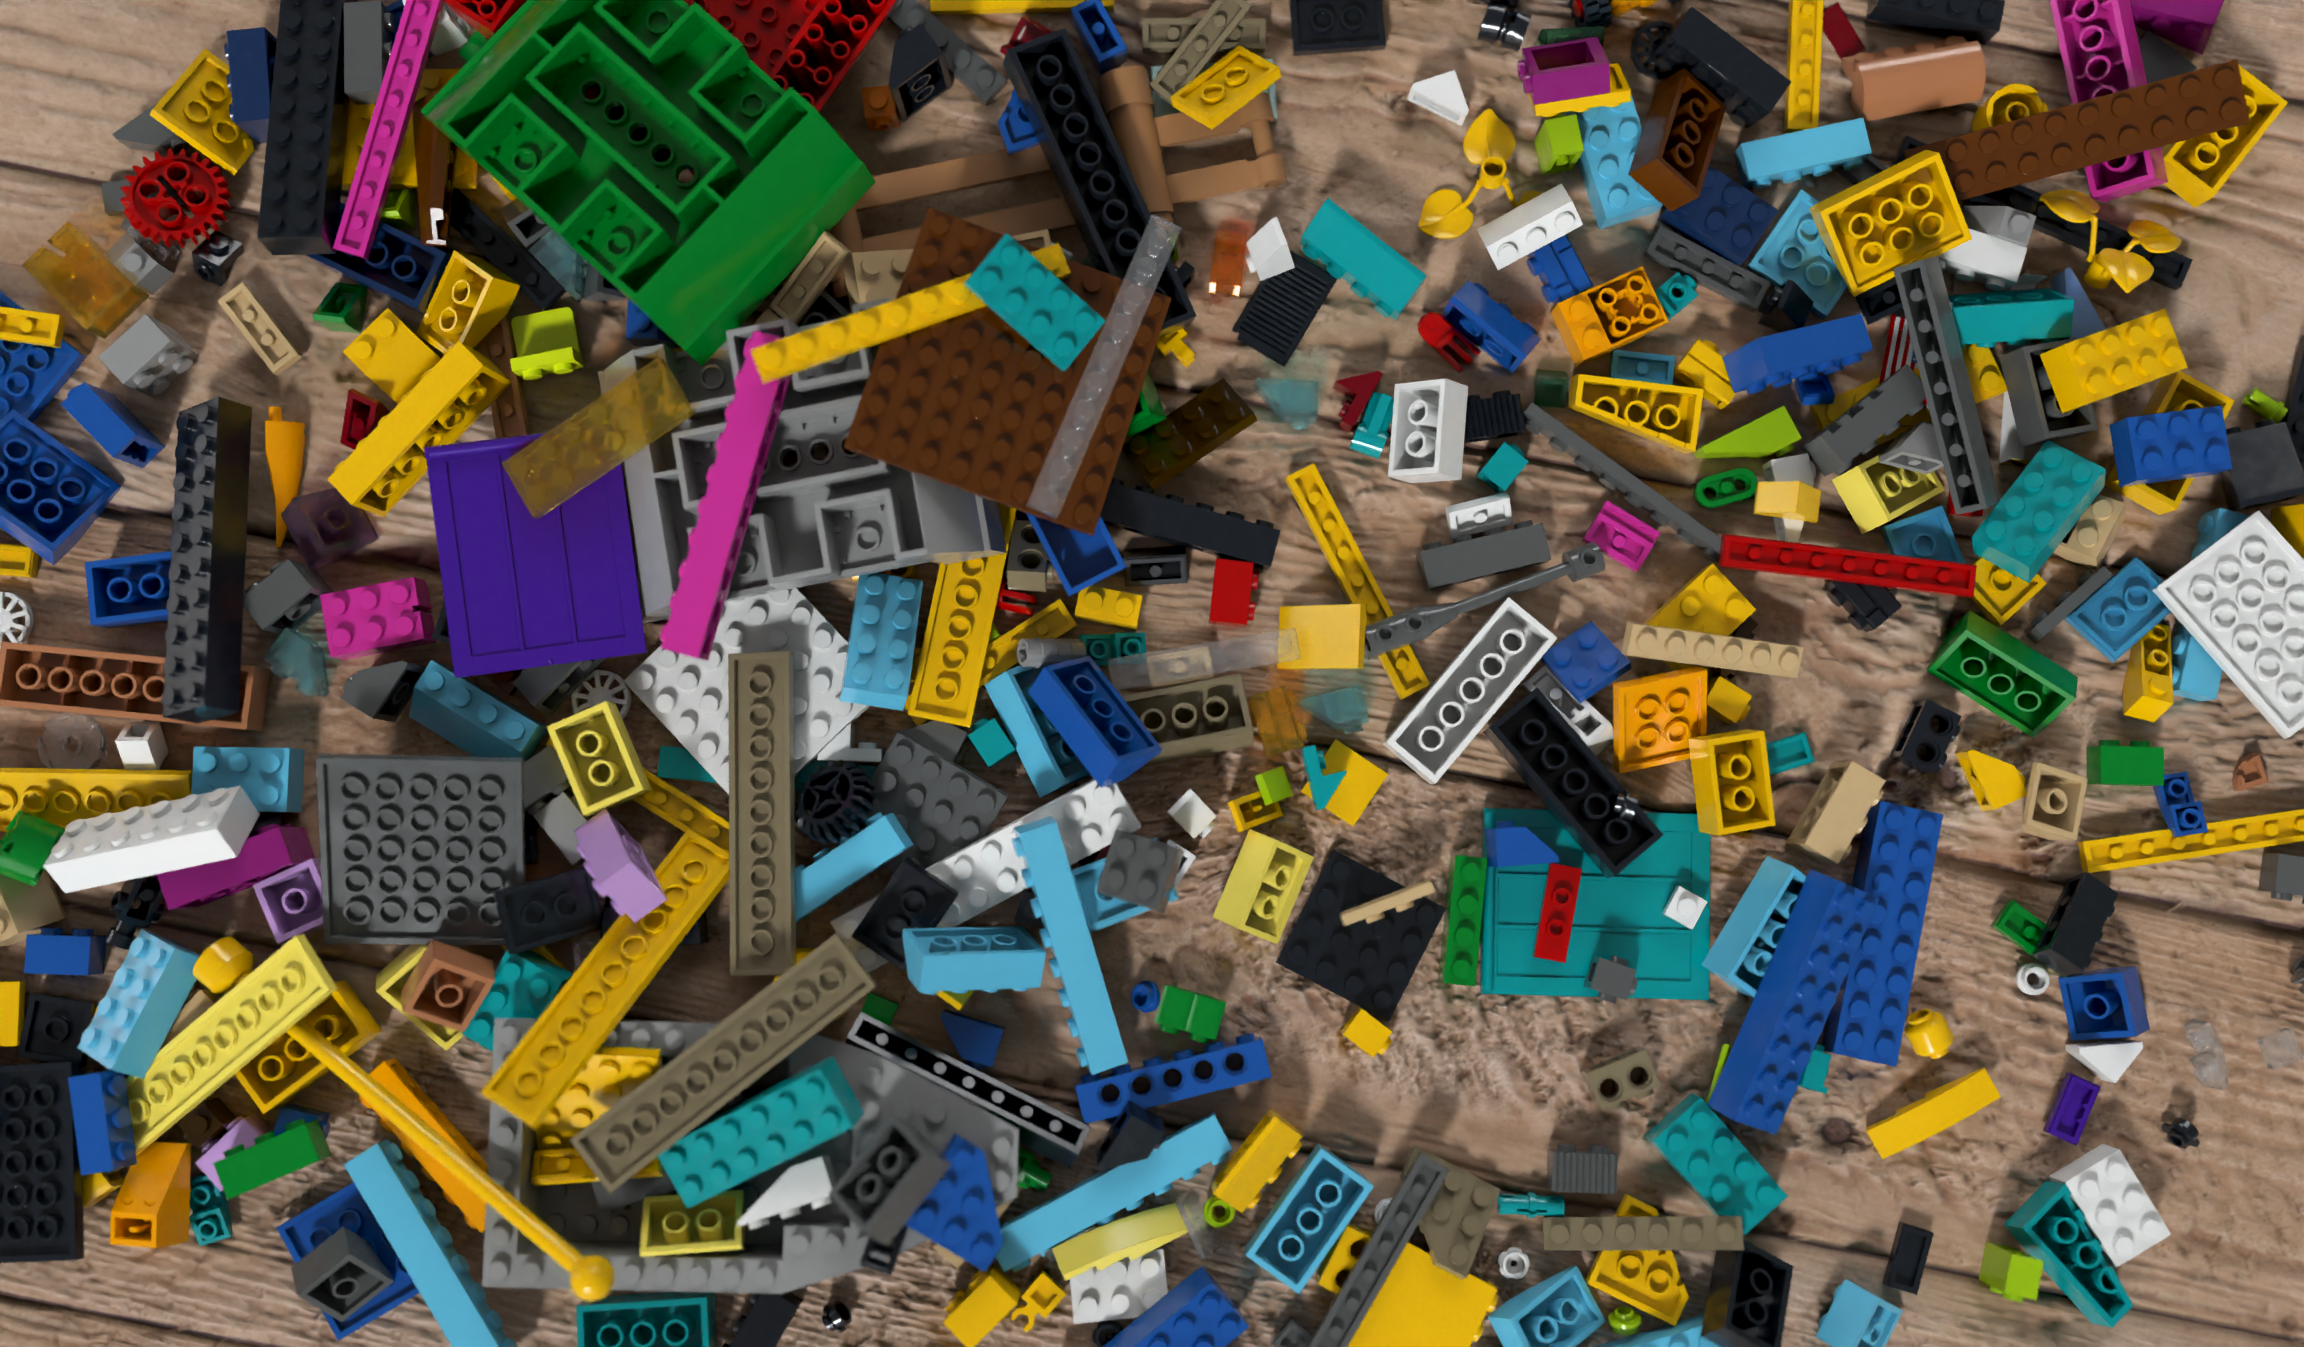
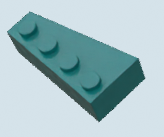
(2056, 1233)

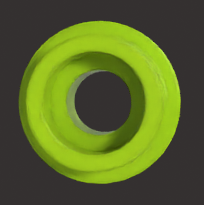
(1222, 1220)
(1624, 1321)

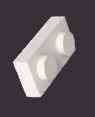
(1479, 515)

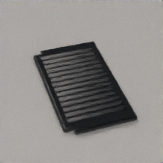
(1283, 309)

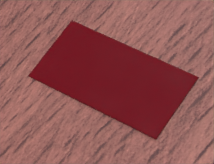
(1841, 32)

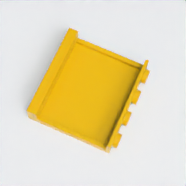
(1425, 1306)

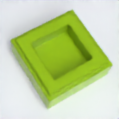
(1273, 785)

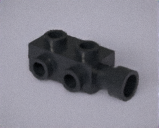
(130, 916)

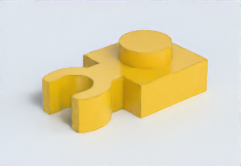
(1041, 1298)

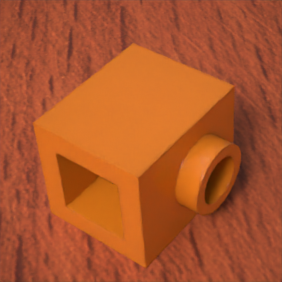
(879, 108)

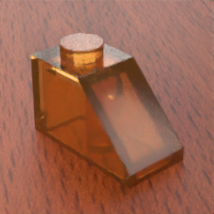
(1227, 262)

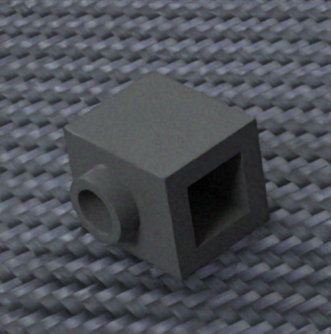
(1611, 978)

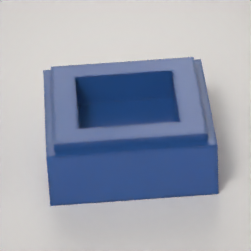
(1815, 391)

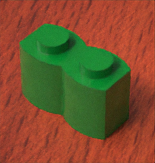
(1190, 1013)

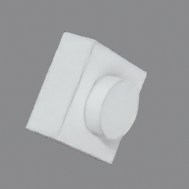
(1684, 907)

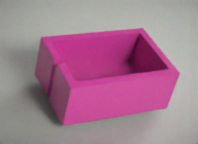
(377, 618)

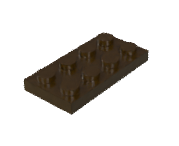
(1189, 433)

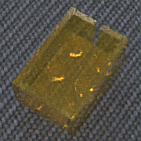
(85, 281)

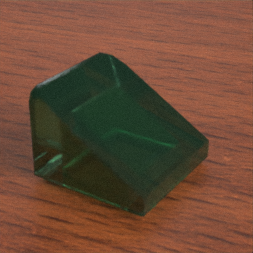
(1550, 388)

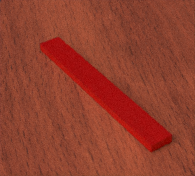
(1847, 565)

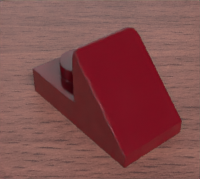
(1358, 389)
(360, 417)

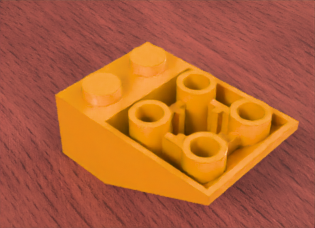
(1608, 316)
(154, 1198)

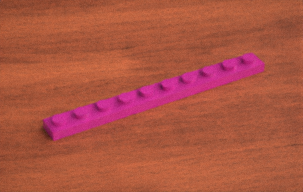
(388, 127)

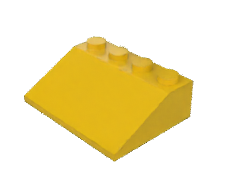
(1891, 221)

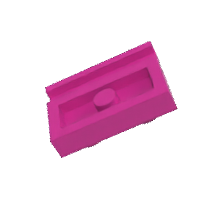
(1621, 536)

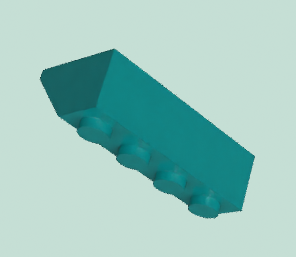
(1361, 260)
(2012, 316)

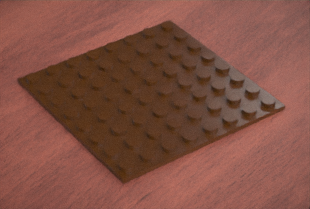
(980, 401)

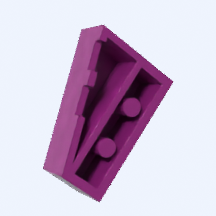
(2179, 21)

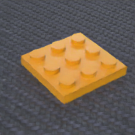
(1657, 717)

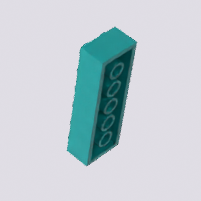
(762, 1132)

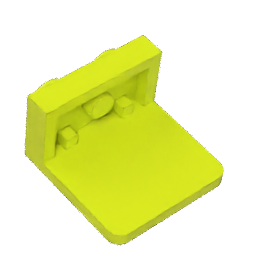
(546, 344)

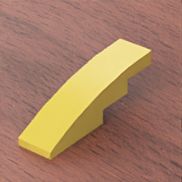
(1124, 1237)

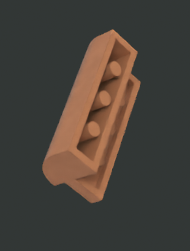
(1915, 77)

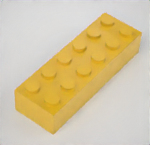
(429, 415)

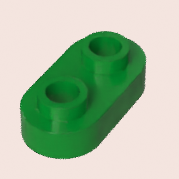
(1723, 488)

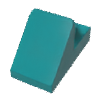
(1320, 786)

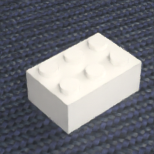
(1428, 431)
(2112, 1204)

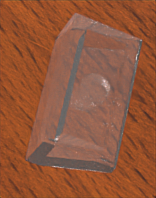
(1202, 1234)

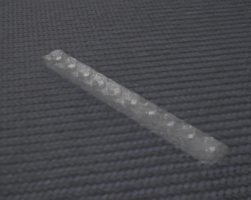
(1103, 367)

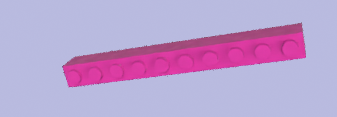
(725, 508)

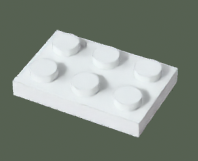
(1120, 1289)

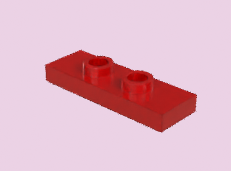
(1557, 912)

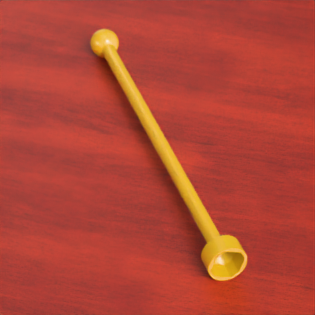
(591, 1277)

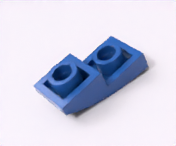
(2178, 806)

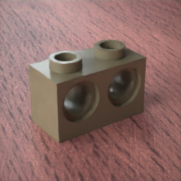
(1028, 560)
(1619, 1069)

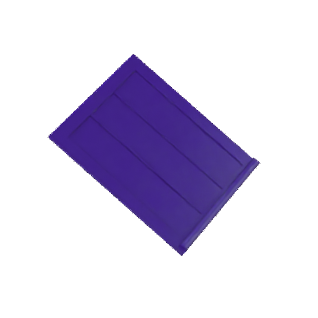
(525, 585)

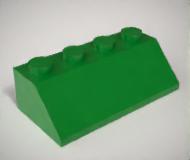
(2003, 674)

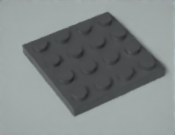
(933, 801)

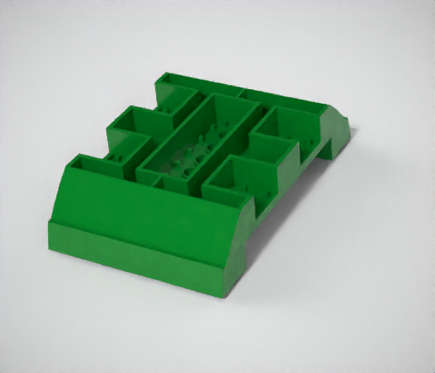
(681, 252)

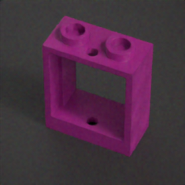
(1564, 70)

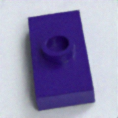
(2071, 1108)

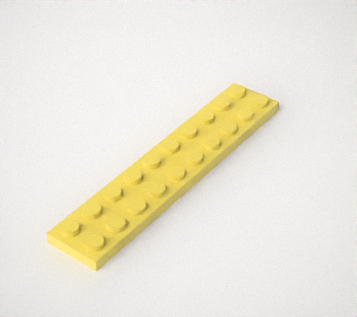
(226, 1038)

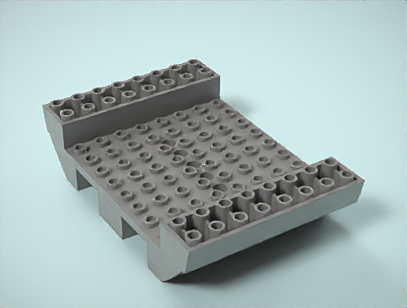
(807, 518)

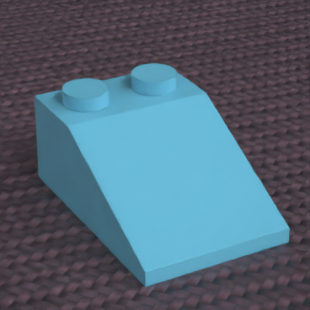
(1549, 1314)

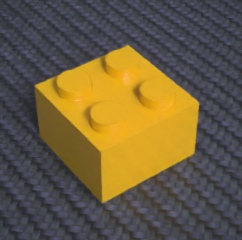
(981, 1306)

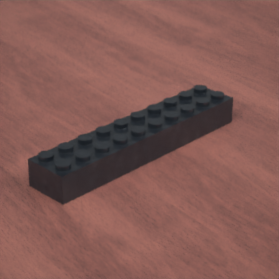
(305, 131)
(1088, 161)
(207, 562)

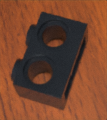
(1918, 731)

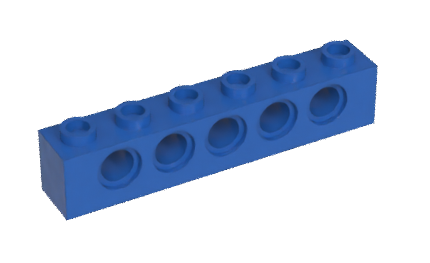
(1254, 1068)

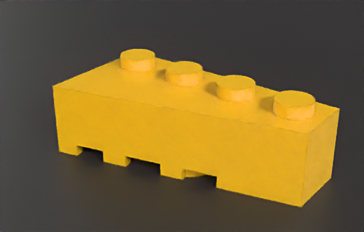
(1644, 408)

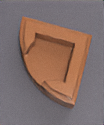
(2249, 772)

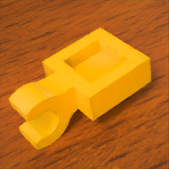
(1174, 343)

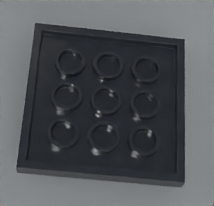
(1359, 960)

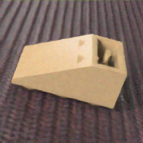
(2093, 533)

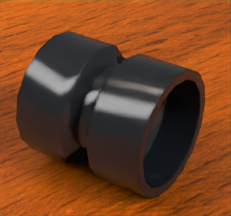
(1504, 25)

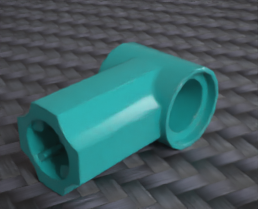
(1371, 433)

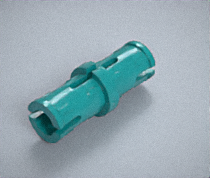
(1530, 1205)

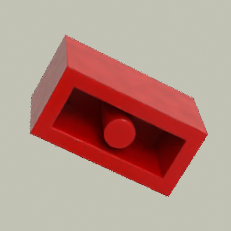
(1232, 593)

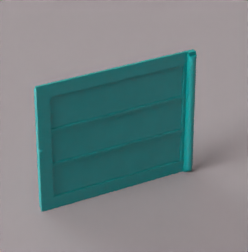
(1610, 915)

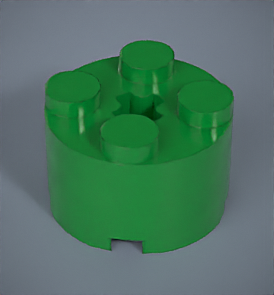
(27, 847)

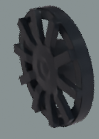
(1642, 68)

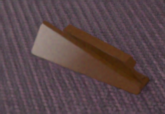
(435, 176)

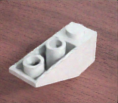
(796, 1187)

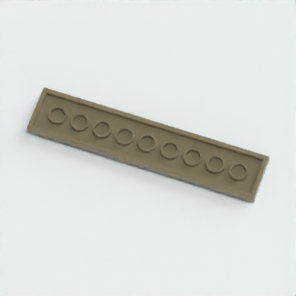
(761, 813)
(723, 1062)

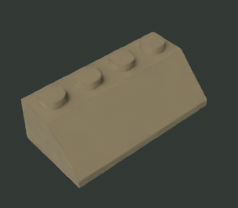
(1195, 717)

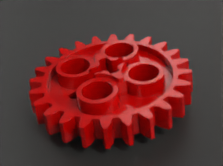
(151, 214)

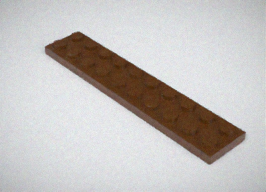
(2093, 131)

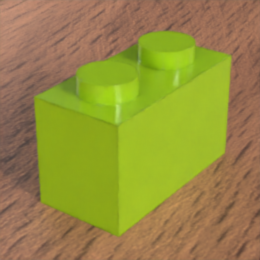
(1558, 144)
(2011, 1272)

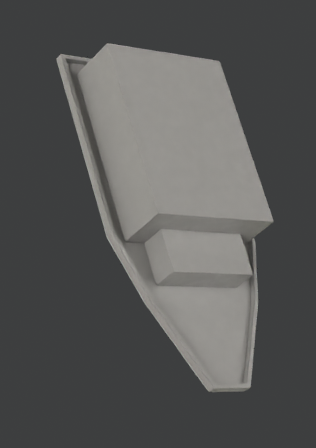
(774, 1256)

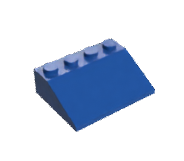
(47, 489)

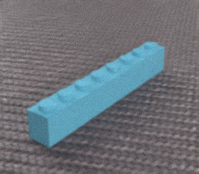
(1070, 945)
(1110, 1191)
(425, 1248)

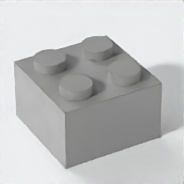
(148, 356)

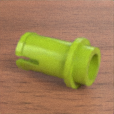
(2265, 405)

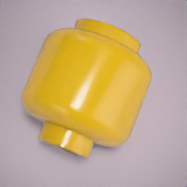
(1928, 1033)

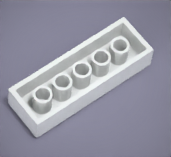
(1469, 691)
(152, 839)

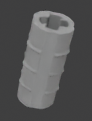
(1048, 651)

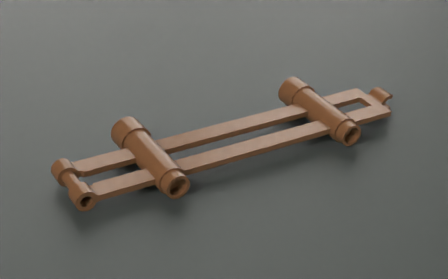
(1140, 137)

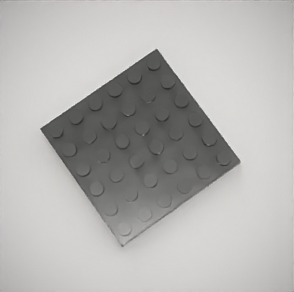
(418, 846)

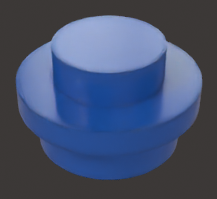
(1146, 996)

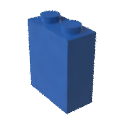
(112, 425)

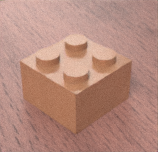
(447, 986)

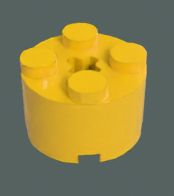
(2007, 105)

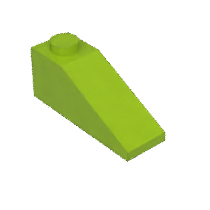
(1757, 439)

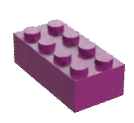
(260, 858)

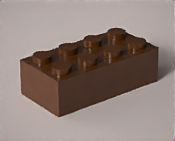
(1677, 140)

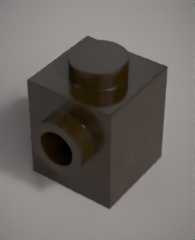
(206, 1122)

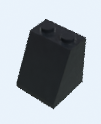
(2262, 467)

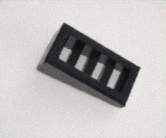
(880, 1265)

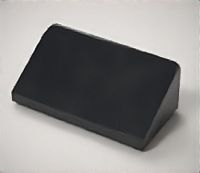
(1155, 566)

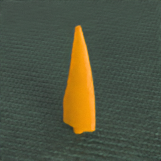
(285, 462)

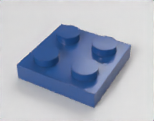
(1585, 662)

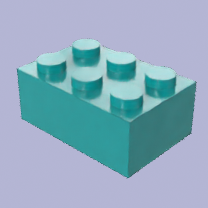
(521, 989)

